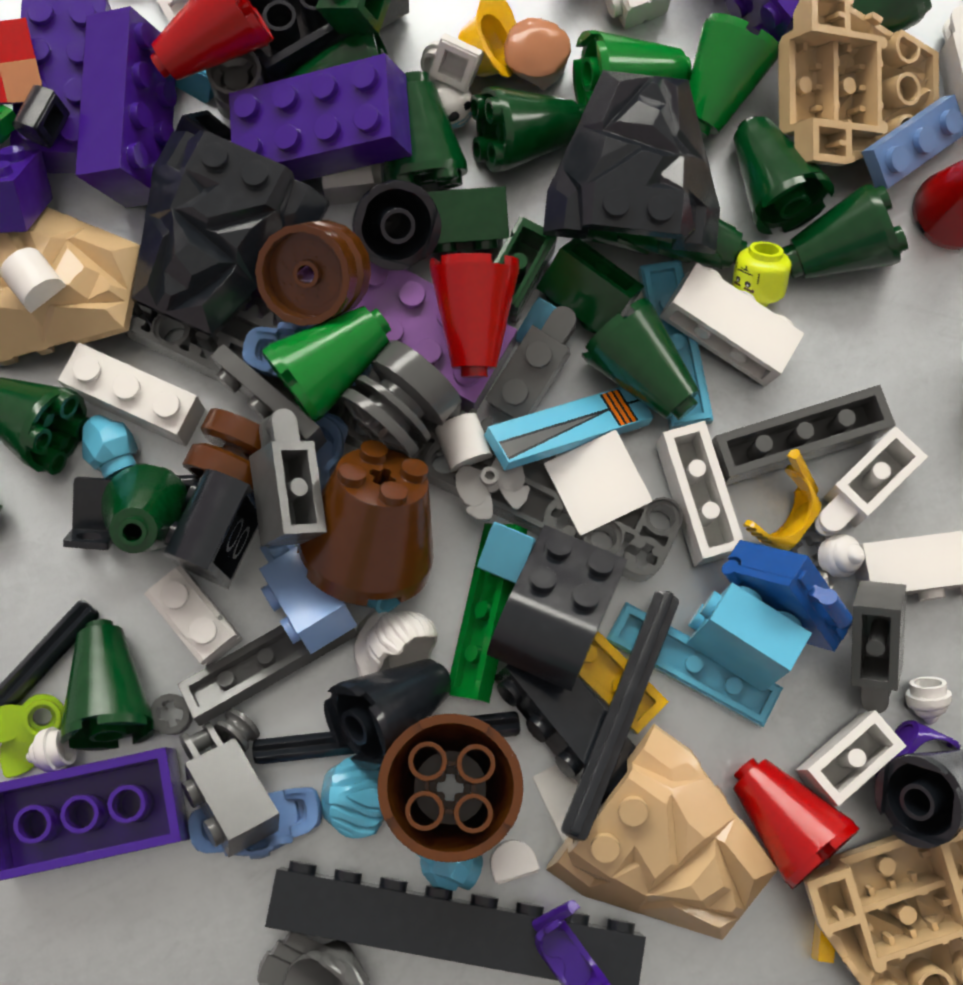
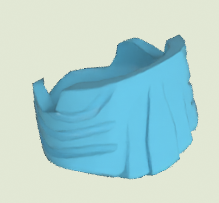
(351, 800)

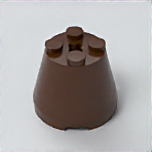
(375, 526)
(421, 814)

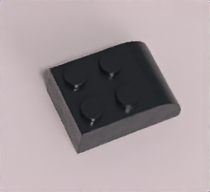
(214, 528)
(556, 607)

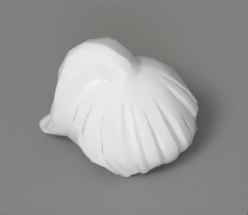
(392, 640)

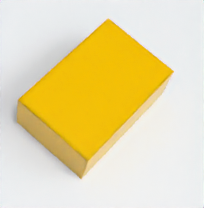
(821, 947)

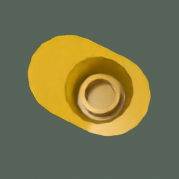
(489, 32)

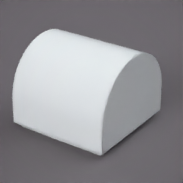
(455, 62)
(31, 277)
(463, 441)
(512, 861)

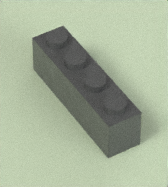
(811, 430)

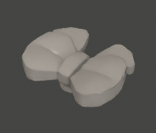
(476, 486)

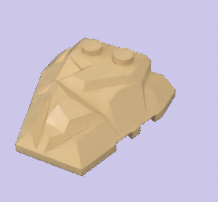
(849, 80)
(97, 293)
(668, 845)
(894, 911)

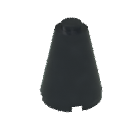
(397, 224)
(380, 706)
(923, 797)

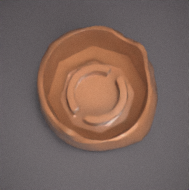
(537, 51)

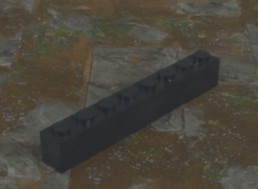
(439, 925)

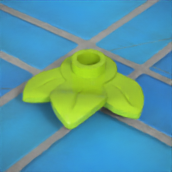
(20, 728)

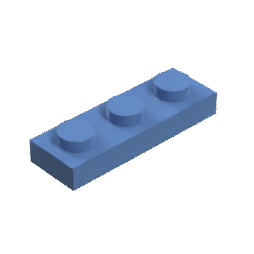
(914, 142)

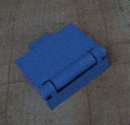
(791, 585)

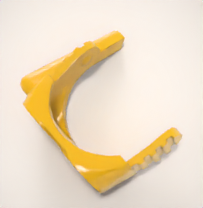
(804, 509)

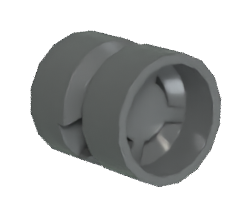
(234, 76)

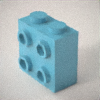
(748, 636)

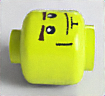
(762, 272)

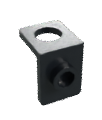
(87, 515)

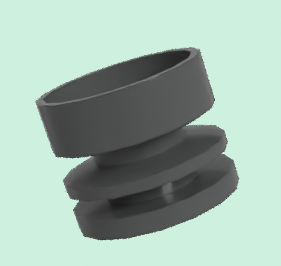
(407, 392)

